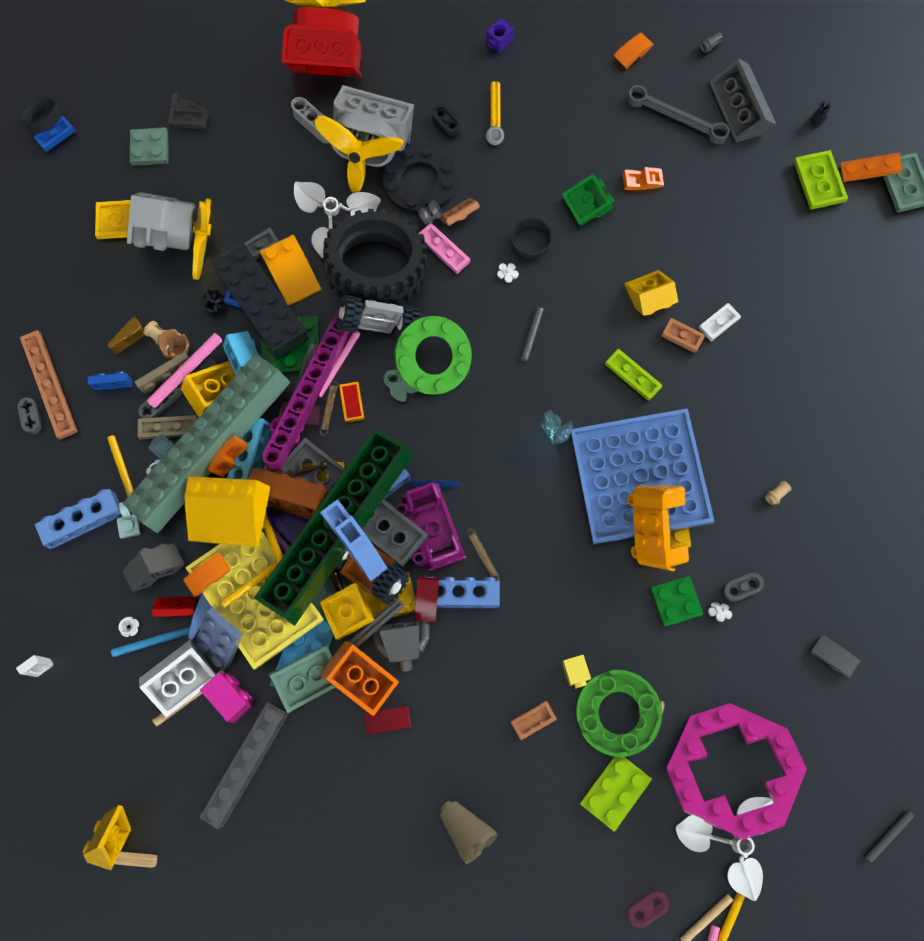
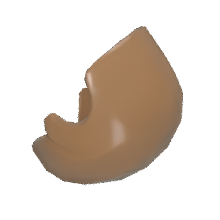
(173, 343)

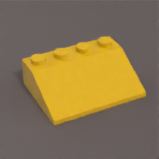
(225, 510)

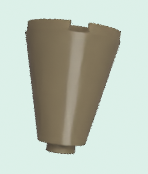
(466, 831)

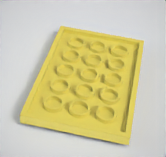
(262, 630)

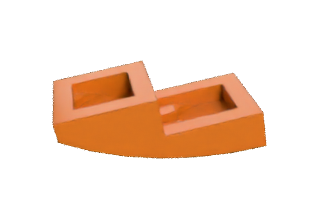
(634, 48)
(642, 180)
(224, 458)
(206, 574)

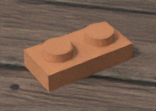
(683, 335)

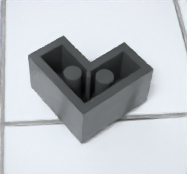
(151, 565)

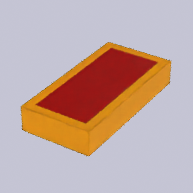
(351, 402)

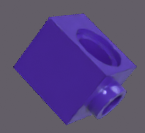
(499, 35)

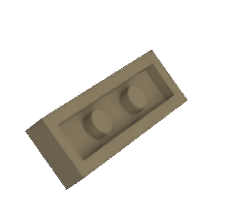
(161, 374)
(168, 426)

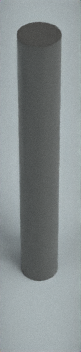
(532, 333)
(889, 836)

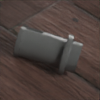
(708, 43)

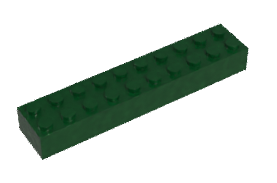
(317, 547)

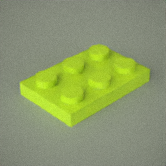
(820, 179)
(615, 792)

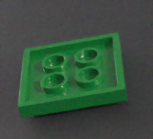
(293, 361)

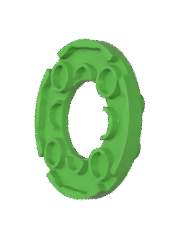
(406, 360)
(589, 720)

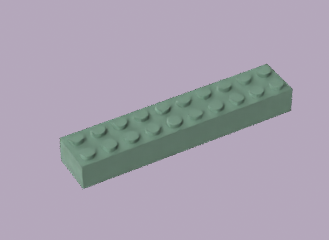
(228, 415)

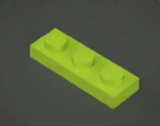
(633, 375)

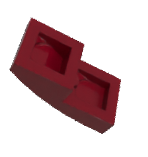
(426, 599)
(388, 720)

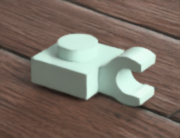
(129, 524)

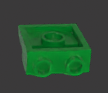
(588, 199)

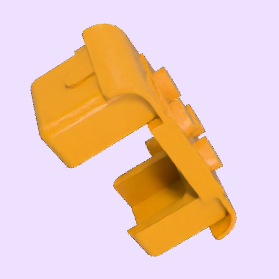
(652, 526)

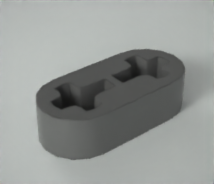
(25, 416)

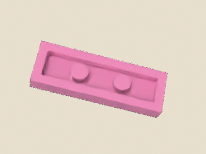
(444, 248)

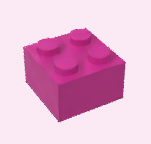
(227, 697)

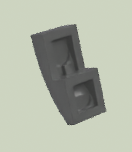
(835, 656)

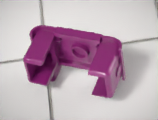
(429, 512)

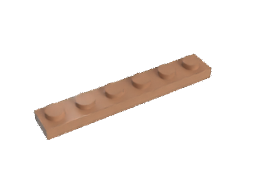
(48, 385)

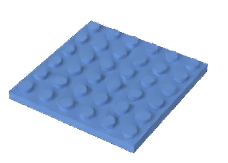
(633, 453)

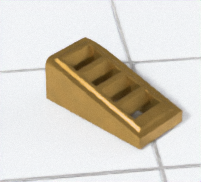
(127, 336)

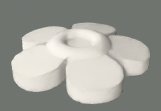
(507, 272)
(721, 612)

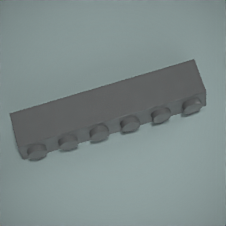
(244, 765)

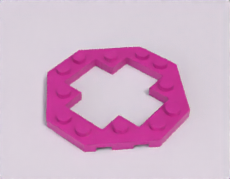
(717, 811)

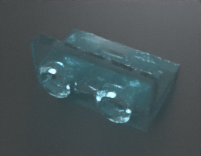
(552, 426)

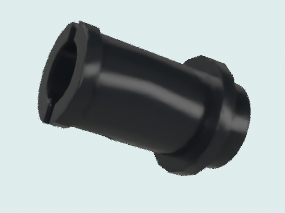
(820, 115)

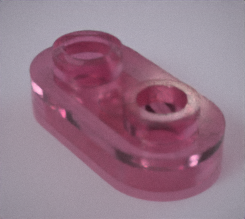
(649, 911)

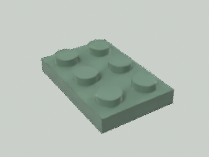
(908, 186)
(300, 679)

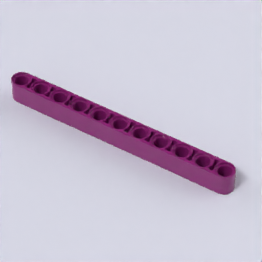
(307, 401)

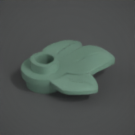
(398, 388)

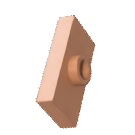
(459, 212)
(533, 720)

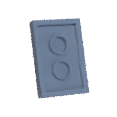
(218, 639)

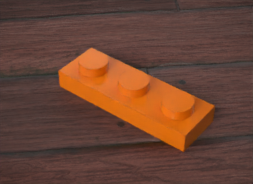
(871, 167)

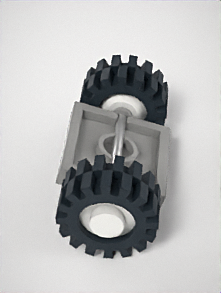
(374, 316)

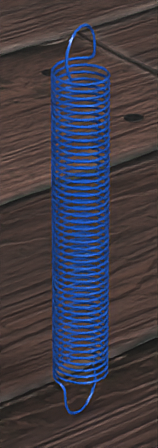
(442, 484)

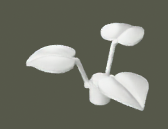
(312, 195)
(743, 876)

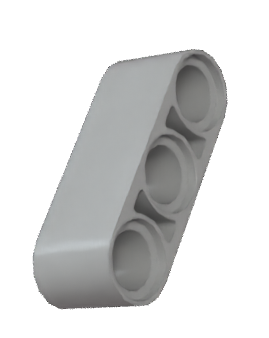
(305, 115)

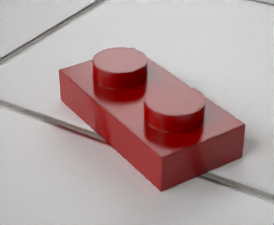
(174, 606)

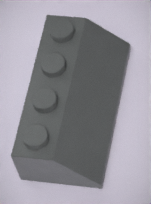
(742, 101)

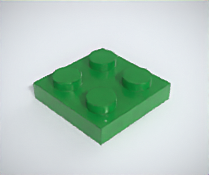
(676, 601)

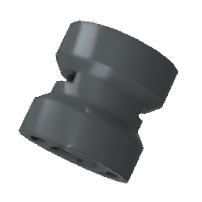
(430, 212)

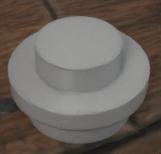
(495, 135)

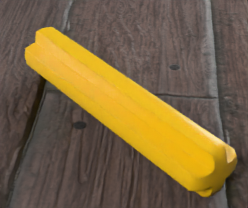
(495, 103)

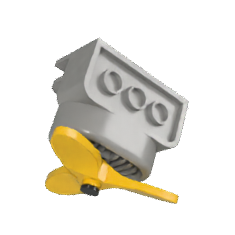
(366, 130)
(170, 224)

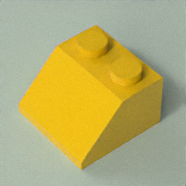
(652, 292)

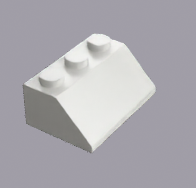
(176, 678)

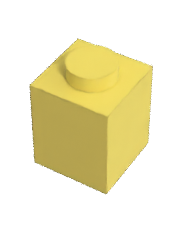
(576, 671)

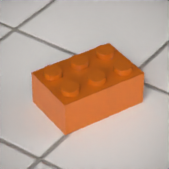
(359, 678)

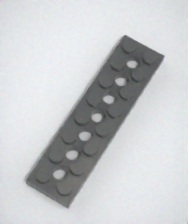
(385, 512)

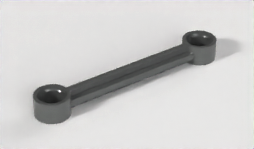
(678, 114)

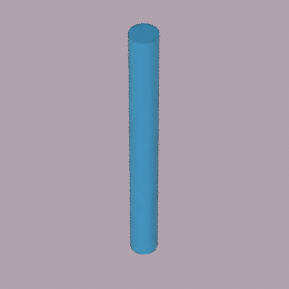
(150, 642)

